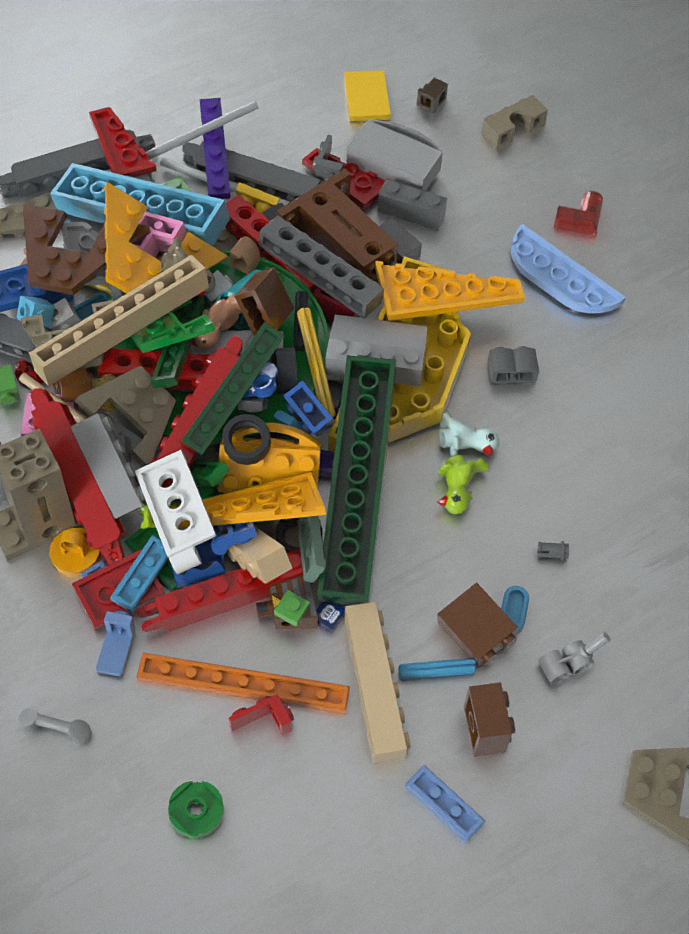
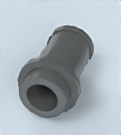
(553, 550)

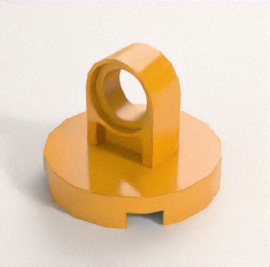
(72, 553)

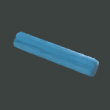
(437, 668)

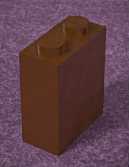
(264, 300)
(478, 625)

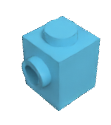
(34, 306)

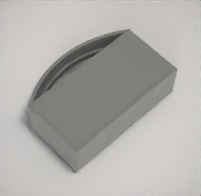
(395, 153)

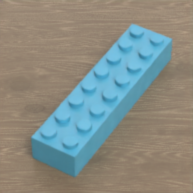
(83, 196)

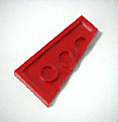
(119, 146)
(363, 185)

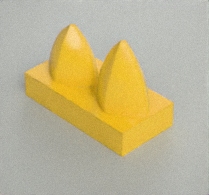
(256, 197)

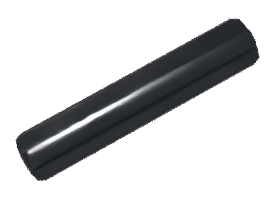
(301, 301)

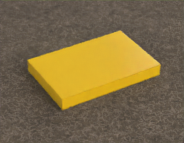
(366, 95)

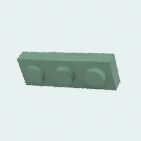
(311, 547)

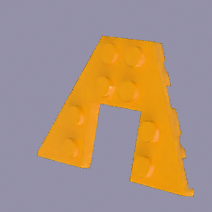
(128, 264)

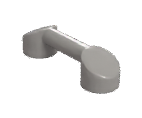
(78, 729)

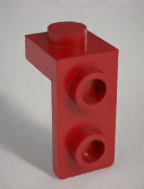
(282, 715)

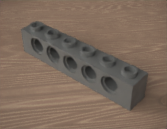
(321, 267)

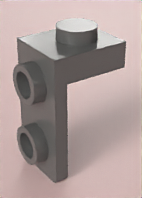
(323, 167)

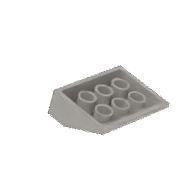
(377, 340)

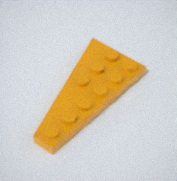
(441, 291)
(270, 501)

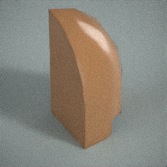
(245, 255)

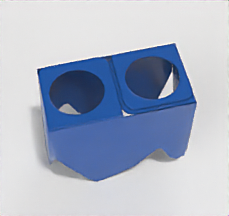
(197, 574)

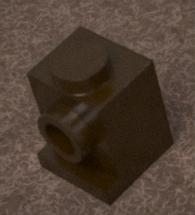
(432, 95)

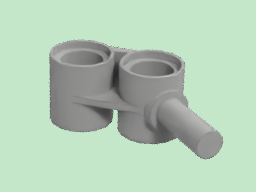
(575, 659)

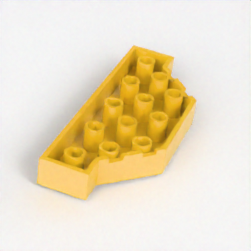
(444, 355)

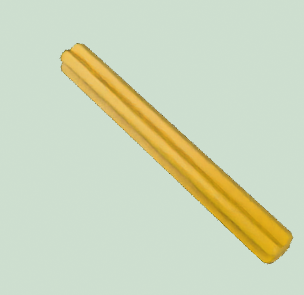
(315, 359)

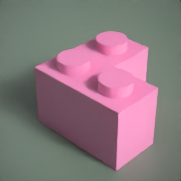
(162, 233)

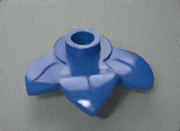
(264, 383)

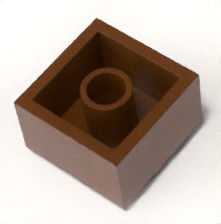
(488, 719)

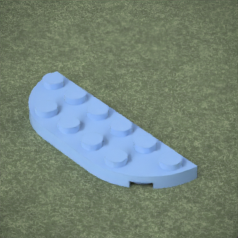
(561, 275)

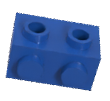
(309, 408)

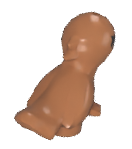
(224, 316)

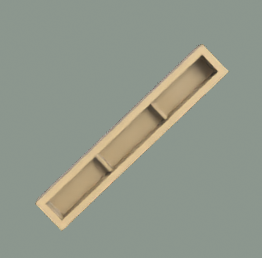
(375, 683)

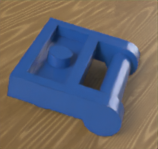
(237, 533)

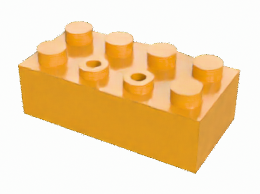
(283, 460)

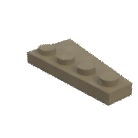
(12, 216)

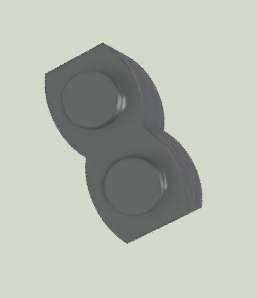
(513, 365)

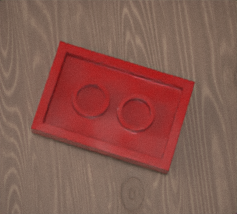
(97, 588)

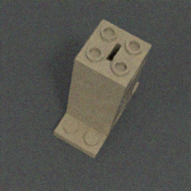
(35, 496)

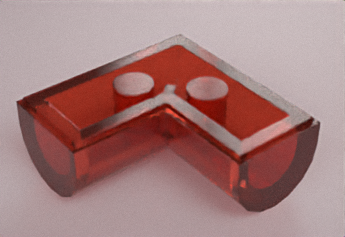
(585, 218)

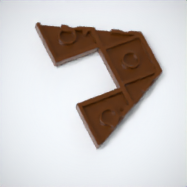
(56, 267)

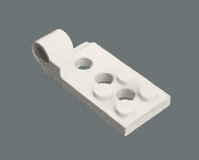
(177, 544)

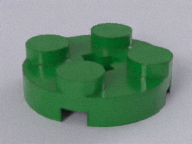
(194, 793)

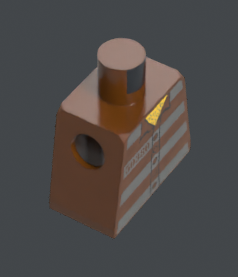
(276, 592)

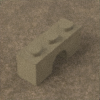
(501, 126)

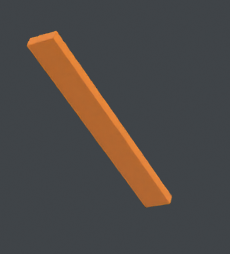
(243, 682)

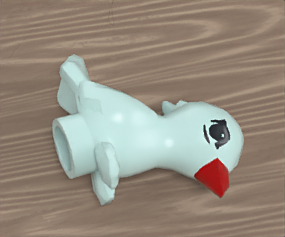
(460, 437)

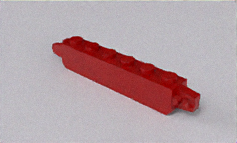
(219, 366)
(81, 486)
(212, 597)

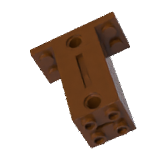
(341, 225)

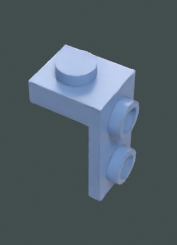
(117, 643)

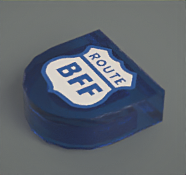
(329, 615)

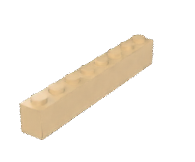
(119, 320)

